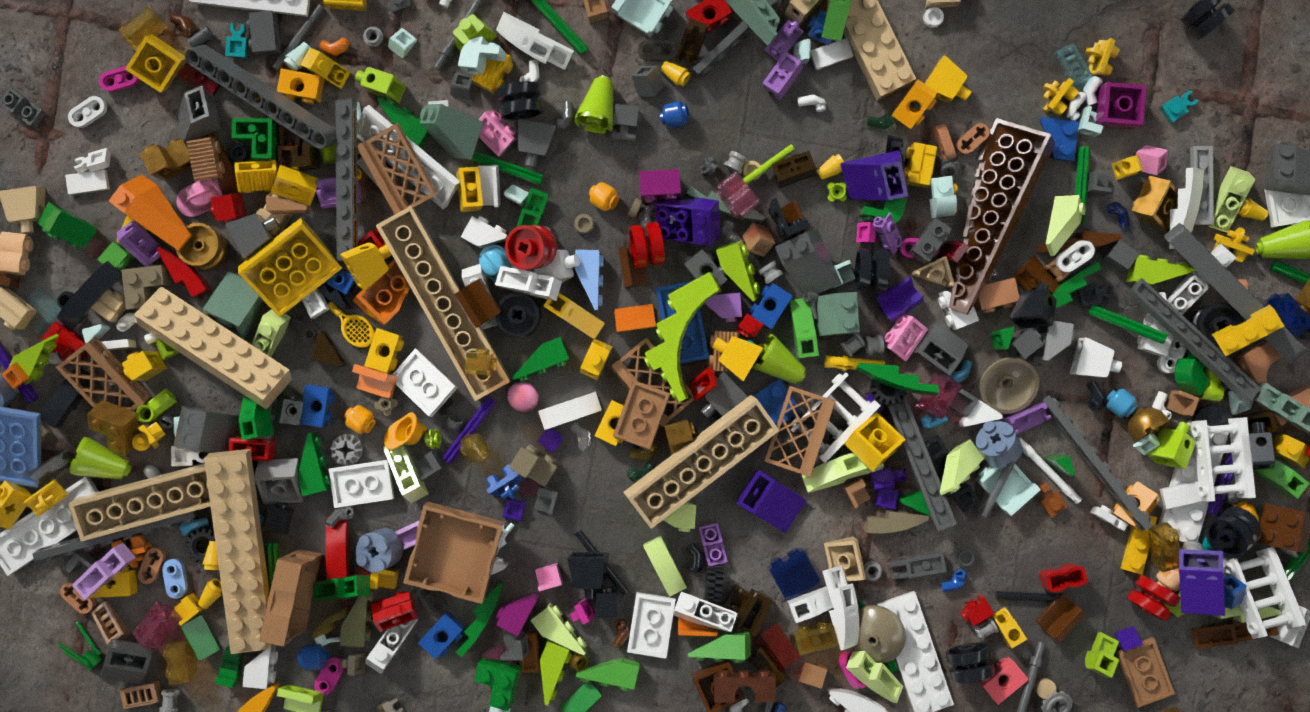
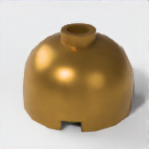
(1146, 422)

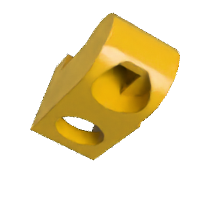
(1127, 167)
(1008, 628)

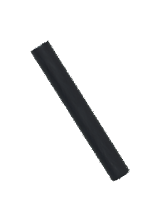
(1025, 596)

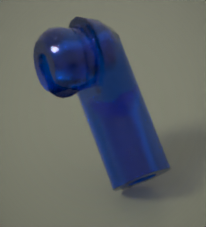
(1121, 212)

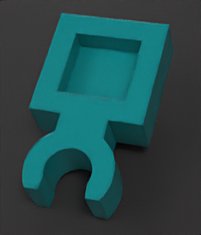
(237, 45)
(1177, 107)

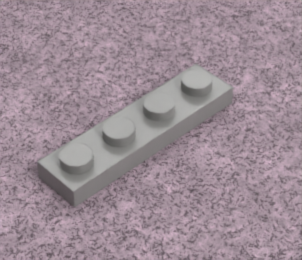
(1202, 158)

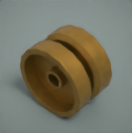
(205, 248)

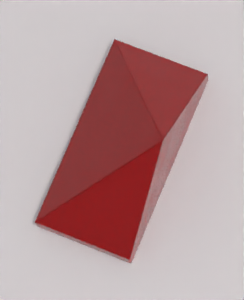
(703, 383)

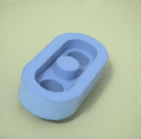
(177, 578)

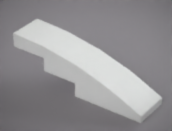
(1188, 200)

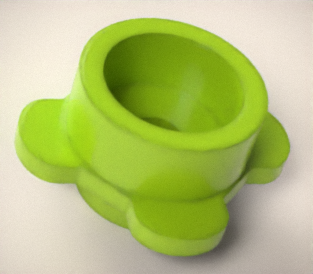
(841, 187)
(433, 438)

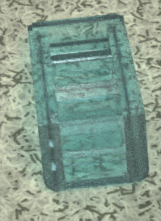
(1083, 68)

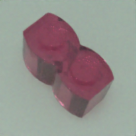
(738, 195)

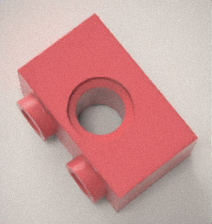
(1014, 679)

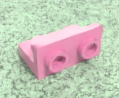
(496, 132)
(904, 336)

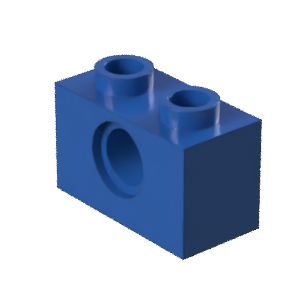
(780, 299)
(312, 394)
(431, 641)

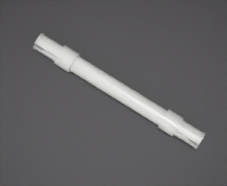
(1066, 488)

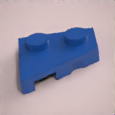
(1065, 137)

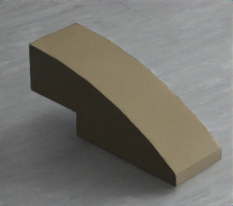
(893, 522)

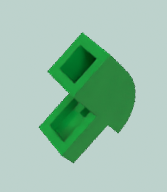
(894, 206)
(1190, 375)

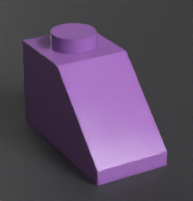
(725, 306)

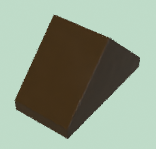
(326, 351)
(1262, 416)

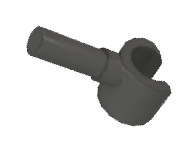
(812, 298)

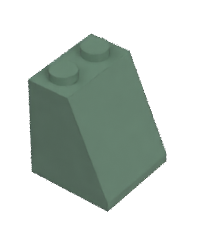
(452, 129)
(234, 305)
(837, 314)

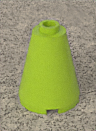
(597, 107)
(1286, 243)
(779, 361)
(98, 461)

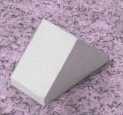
(980, 414)

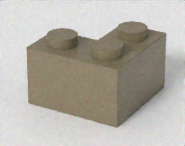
(141, 281)
(534, 465)

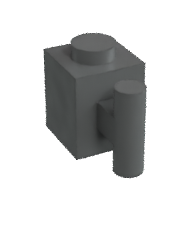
(626, 118)

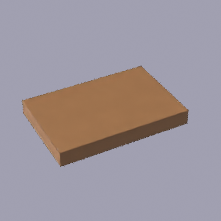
(641, 414)
(1145, 673)

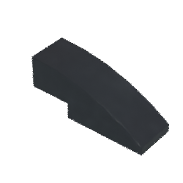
(63, 402)

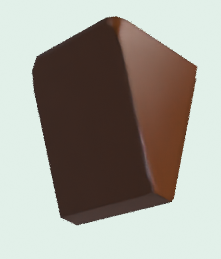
(792, 212)

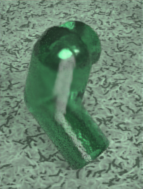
(882, 122)
(636, 475)

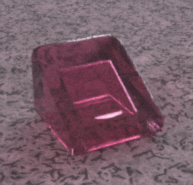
(494, 652)

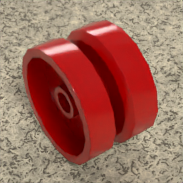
(646, 245)
(530, 247)
(1152, 599)

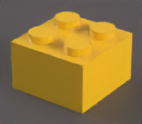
(155, 63)
(874, 441)

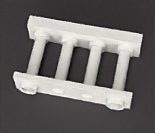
(853, 421)
(1241, 457)
(1280, 587)

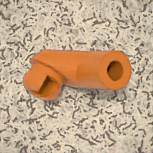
(336, 48)

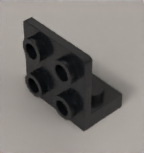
(783, 229)

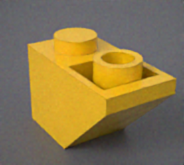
(325, 67)

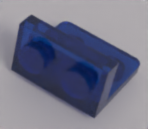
(1290, 313)
(793, 573)

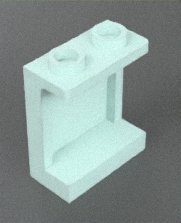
(643, 14)
(1015, 492)

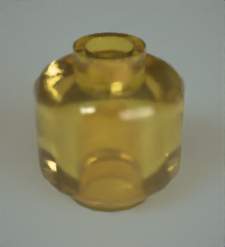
(474, 447)

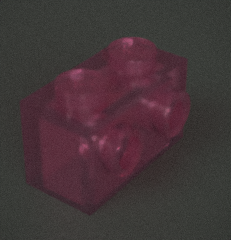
(938, 405)
(156, 626)

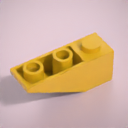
(575, 315)

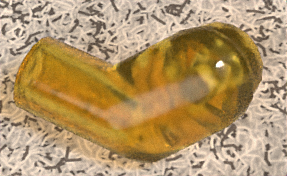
(643, 454)

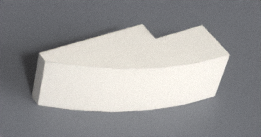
(528, 283)
(570, 410)

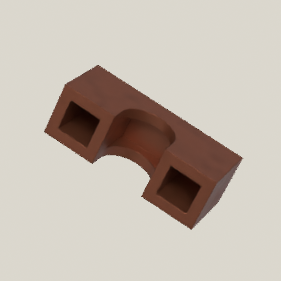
(727, 684)

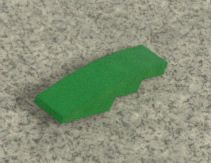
(534, 208)
(1073, 283)
(890, 376)
(483, 612)

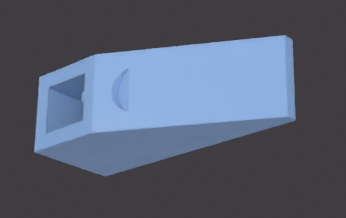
(589, 274)

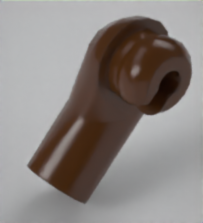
(185, 22)
(623, 632)

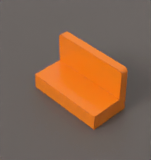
(634, 318)
(375, 381)
(692, 629)

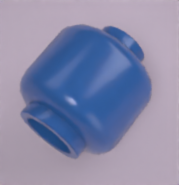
(675, 114)
(313, 657)

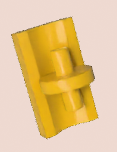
(1100, 55)
(1054, 104)
(1240, 249)
(148, 437)
(46, 498)

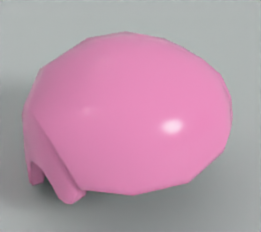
(522, 397)

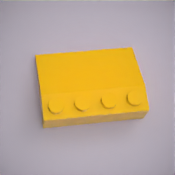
(289, 267)

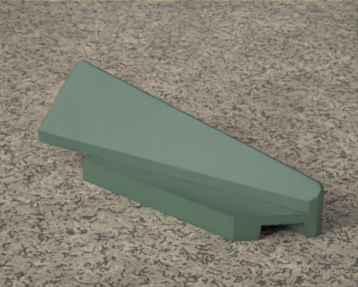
(758, 16)

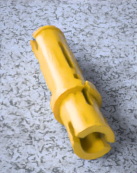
(845, 363)

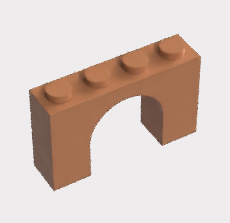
(1255, 364)

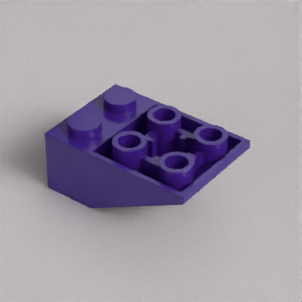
(876, 177)
(689, 220)
(770, 500)
(1202, 581)

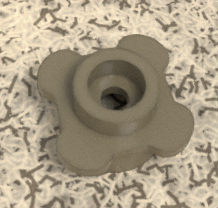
(392, 403)

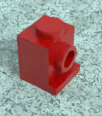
(749, 327)
(976, 610)

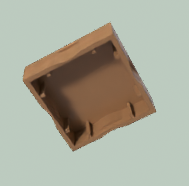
(454, 552)
(290, 597)

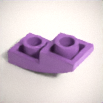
(713, 544)

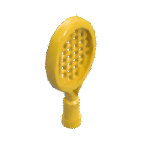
(338, 312)

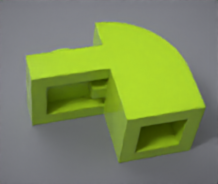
(1101, 656)

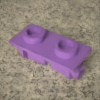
(784, 39)
(888, 232)

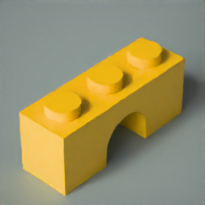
(1258, 326)

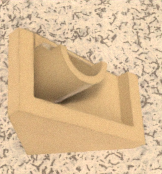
(936, 272)

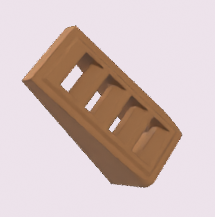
(281, 206)
(120, 627)
(155, 689)

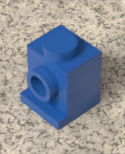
(347, 284)
(1235, 596)

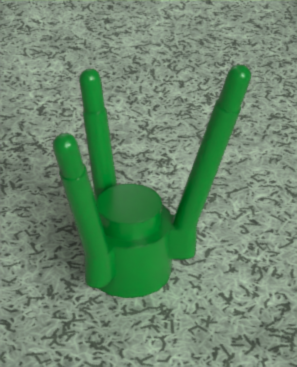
(89, 659)

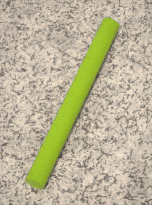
(767, 165)

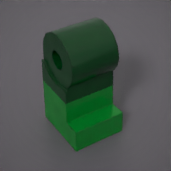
(230, 669)

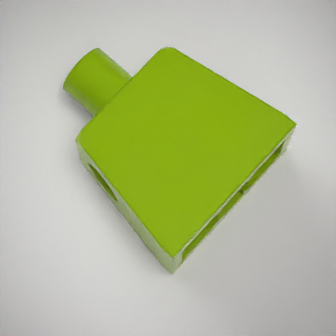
(472, 28)
(381, 84)
(1175, 447)

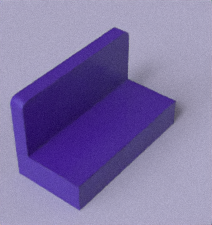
(899, 300)

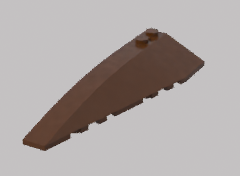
(1003, 185)

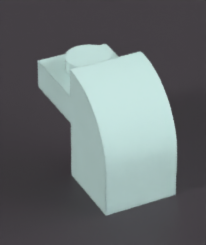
(476, 52)
(944, 201)

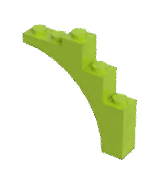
(672, 329)

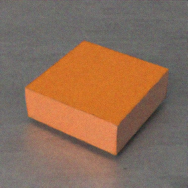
(15, 376)

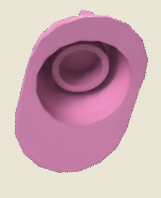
(197, 198)

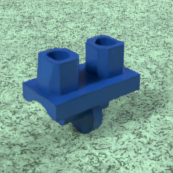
(506, 486)

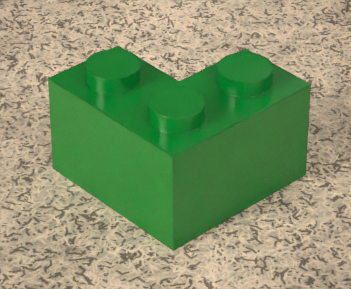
(260, 132)
(62, 224)
(503, 678)

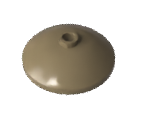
(1016, 392)
(885, 628)

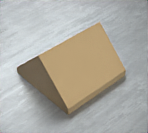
(846, 553)

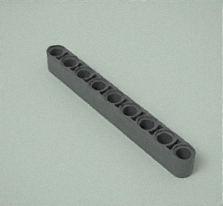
(261, 96)
(1230, 288)

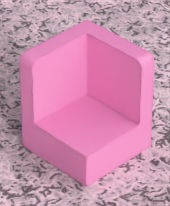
(1152, 159)
(549, 577)

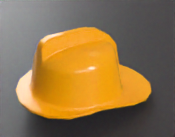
(404, 431)

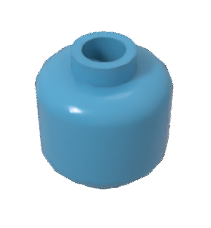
(1121, 403)

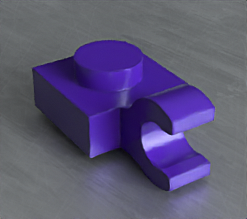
(885, 480)

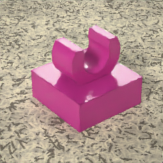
(866, 233)
(583, 611)

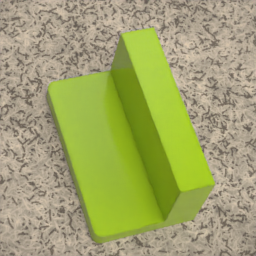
(300, 699)

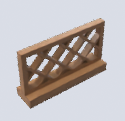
(383, 175)
(112, 368)
(626, 378)
(816, 437)

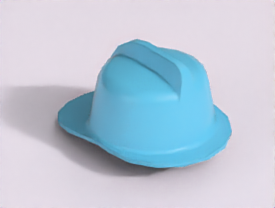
(491, 259)

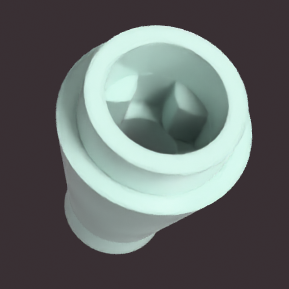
(296, 56)

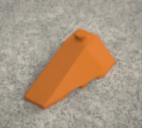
(148, 206)
(385, 295)

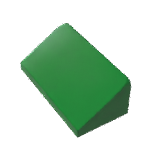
(1001, 338)
(1061, 463)
(200, 637)
(583, 698)

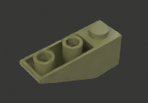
(355, 628)

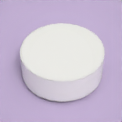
(933, 17)

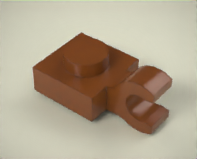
(1052, 500)

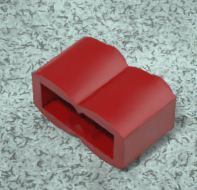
(1066, 575)

